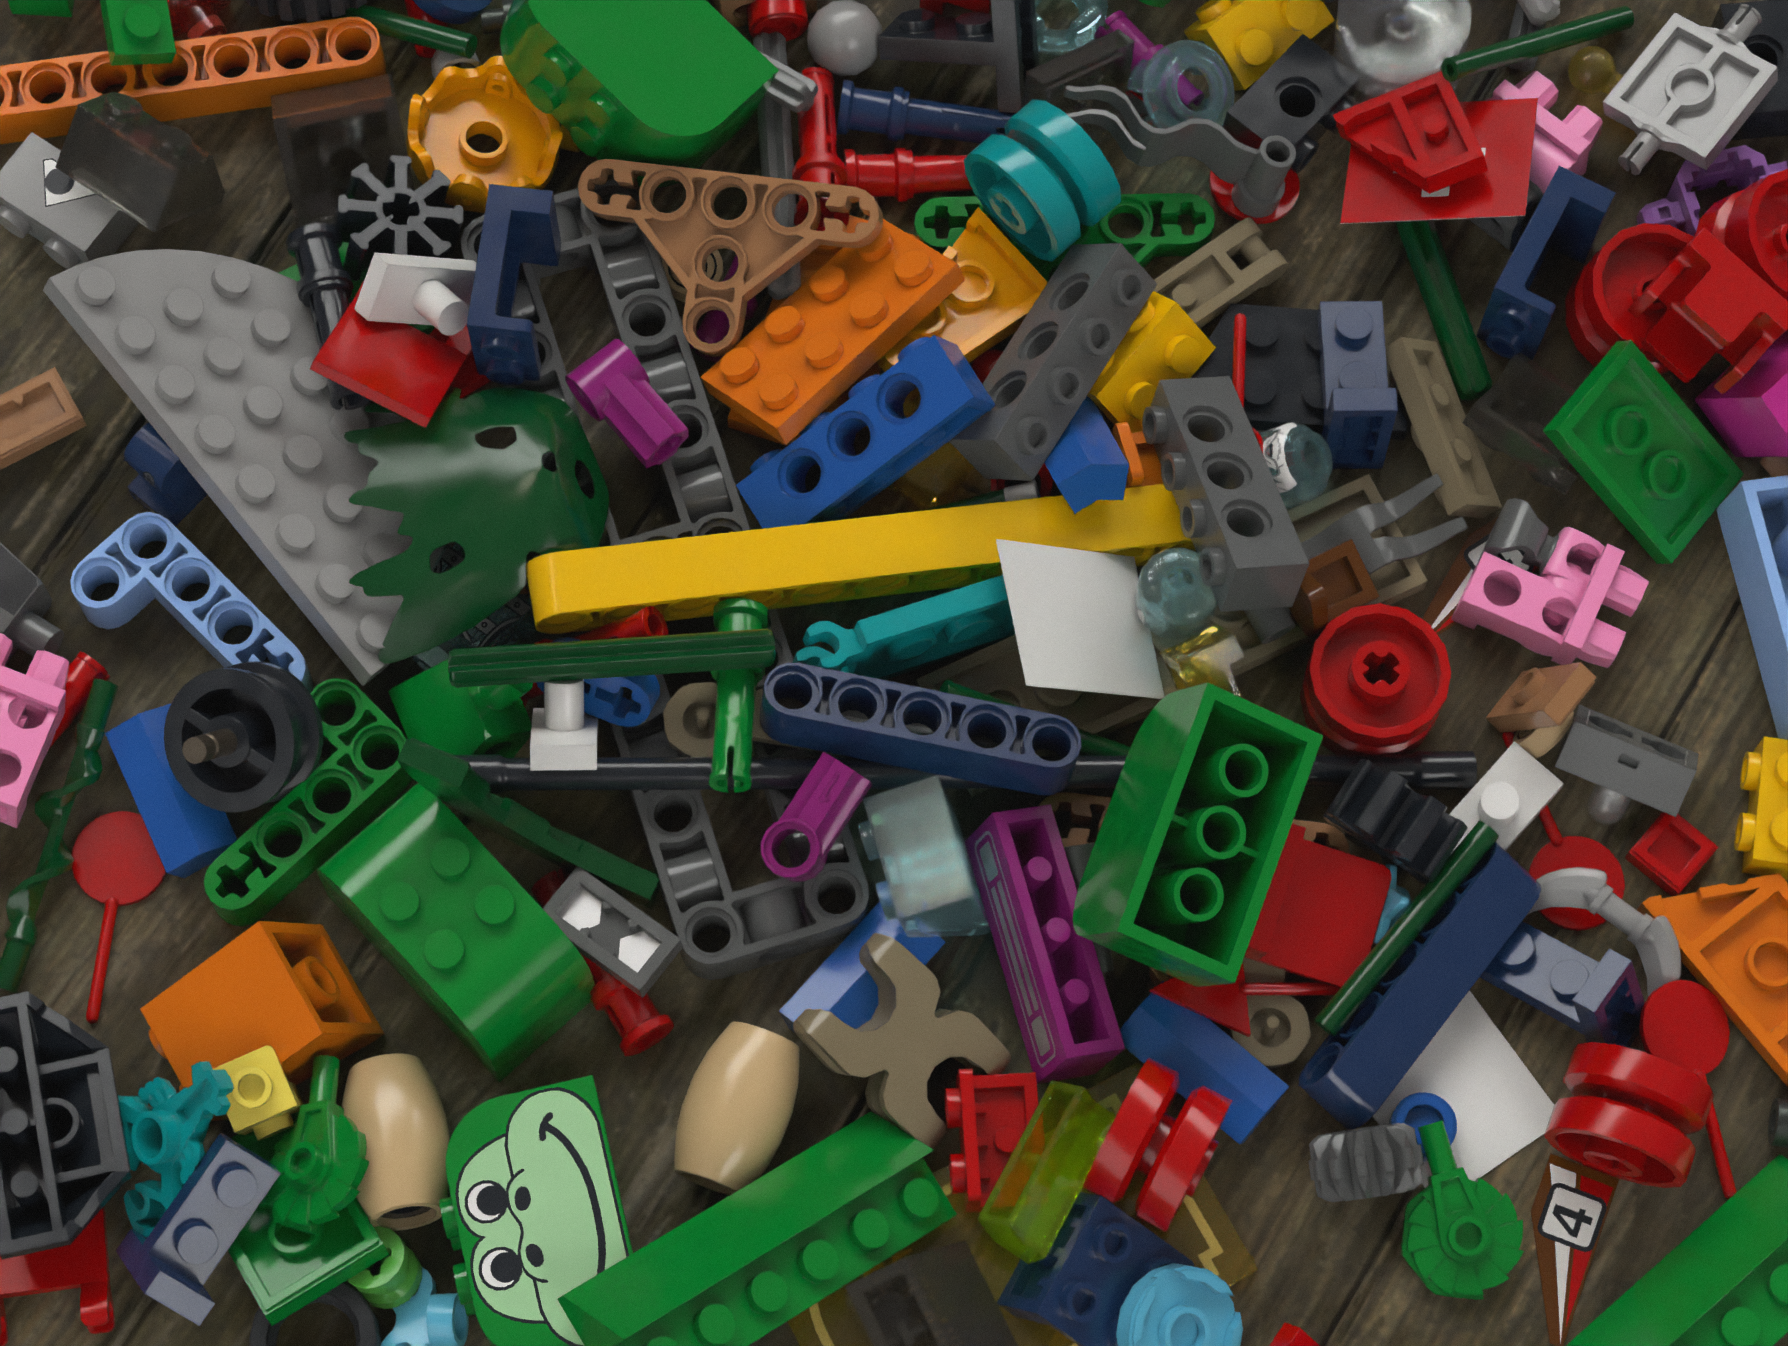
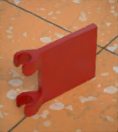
(392, 363)
(62, 1268)

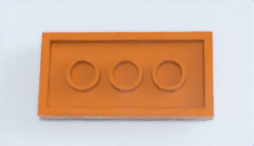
(831, 331)

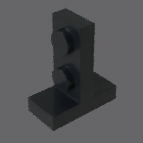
(972, 38)

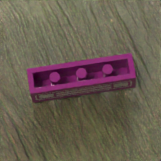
(1045, 963)

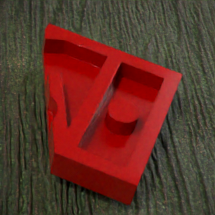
(1416, 133)

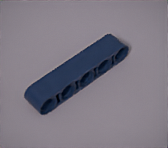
(948, 715)
(1411, 1003)

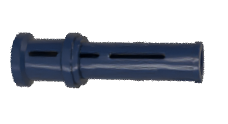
(898, 115)

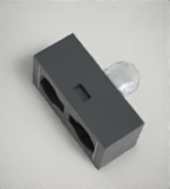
(1625, 766)

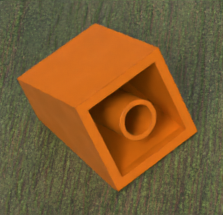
(262, 989)

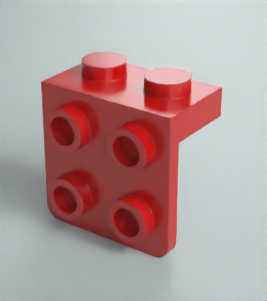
(1319, 911)

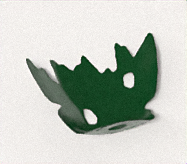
(476, 496)

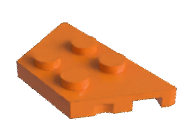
(1739, 951)

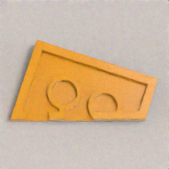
(988, 304)

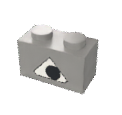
(56, 208)

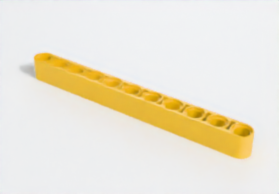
(836, 558)

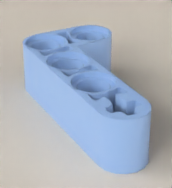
(164, 580)

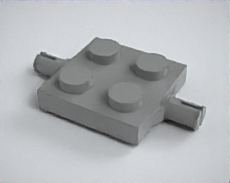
(1690, 90)

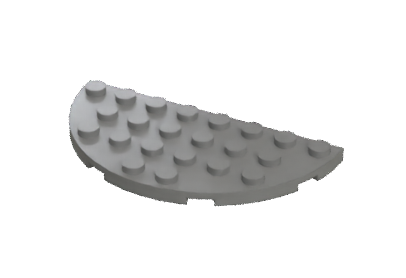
(225, 378)

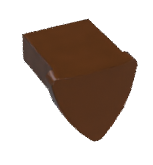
(1332, 586)

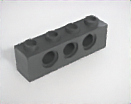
(1055, 360)
(1225, 494)

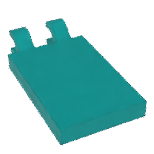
(914, 633)

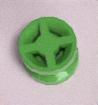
(395, 1278)

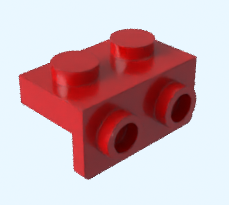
(990, 1121)

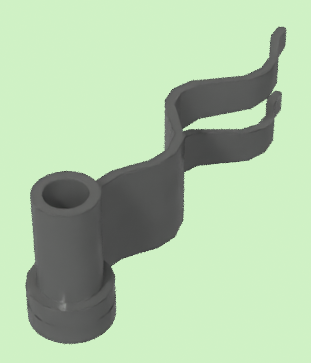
(1255, 173)
(1375, 553)

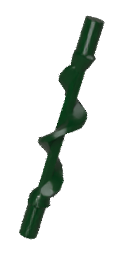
(54, 810)

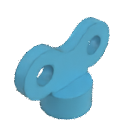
(429, 1318)

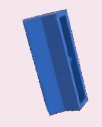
(1088, 460)
(180, 826)
(842, 981)
(1206, 1058)

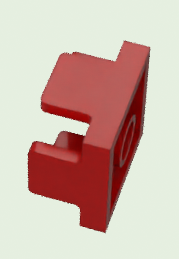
(1711, 309)

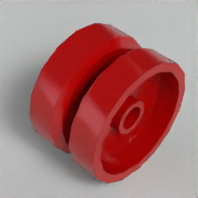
(1755, 227)
(1611, 284)
(1383, 648)
(1629, 1114)
(1158, 1145)

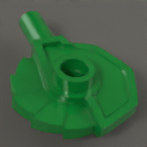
(318, 1157)
(1458, 1230)

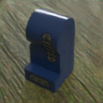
(163, 480)

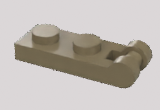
(1211, 280)

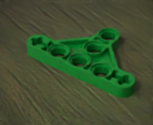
(1142, 246)

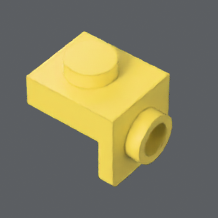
(261, 1094)

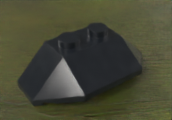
(57, 1128)

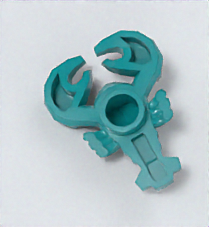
(169, 1137)

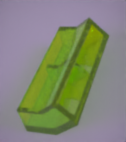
(1046, 1171)

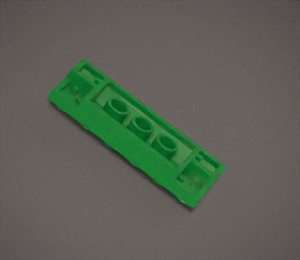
(769, 1246)
(1716, 1285)

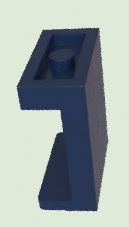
(1564, 221)
(516, 229)

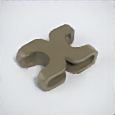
(902, 1040)

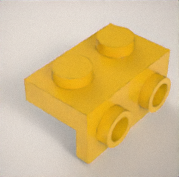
(1255, 32)
(1156, 347)

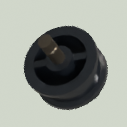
(243, 736)

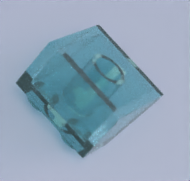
(923, 861)

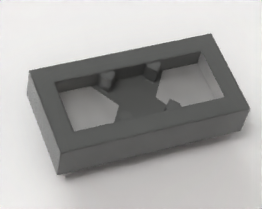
(612, 931)

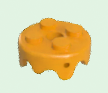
(486, 103)

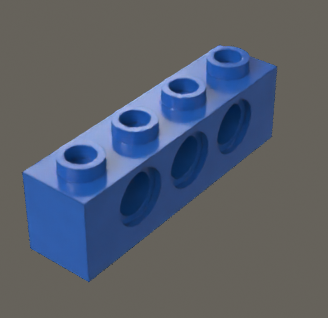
(948, 404)

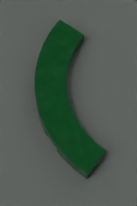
(469, 793)

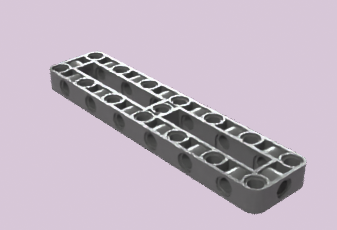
(773, 917)

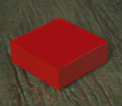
(1671, 853)

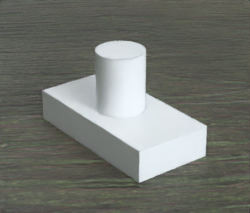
(418, 291)
(561, 731)
(1508, 796)

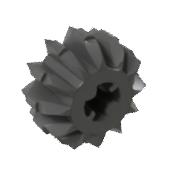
(1366, 1162)

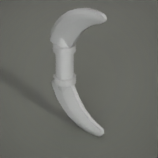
(1589, 890)

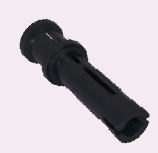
(324, 290)

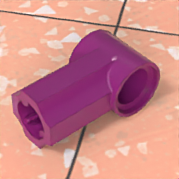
(618, 390)
(818, 811)

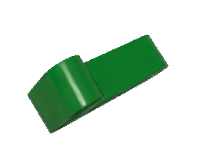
(300, 813)

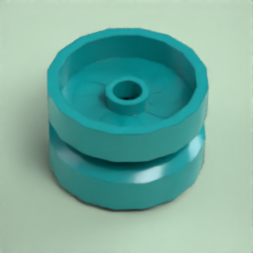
(1042, 179)

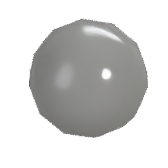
(844, 37)

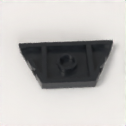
(1279, 366)

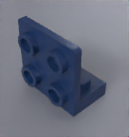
(1087, 1272)

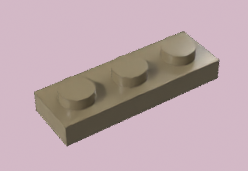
(1438, 429)

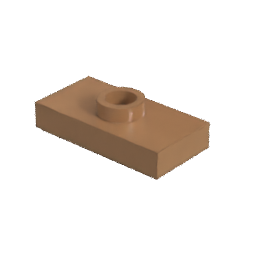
(36, 416)
(1541, 698)

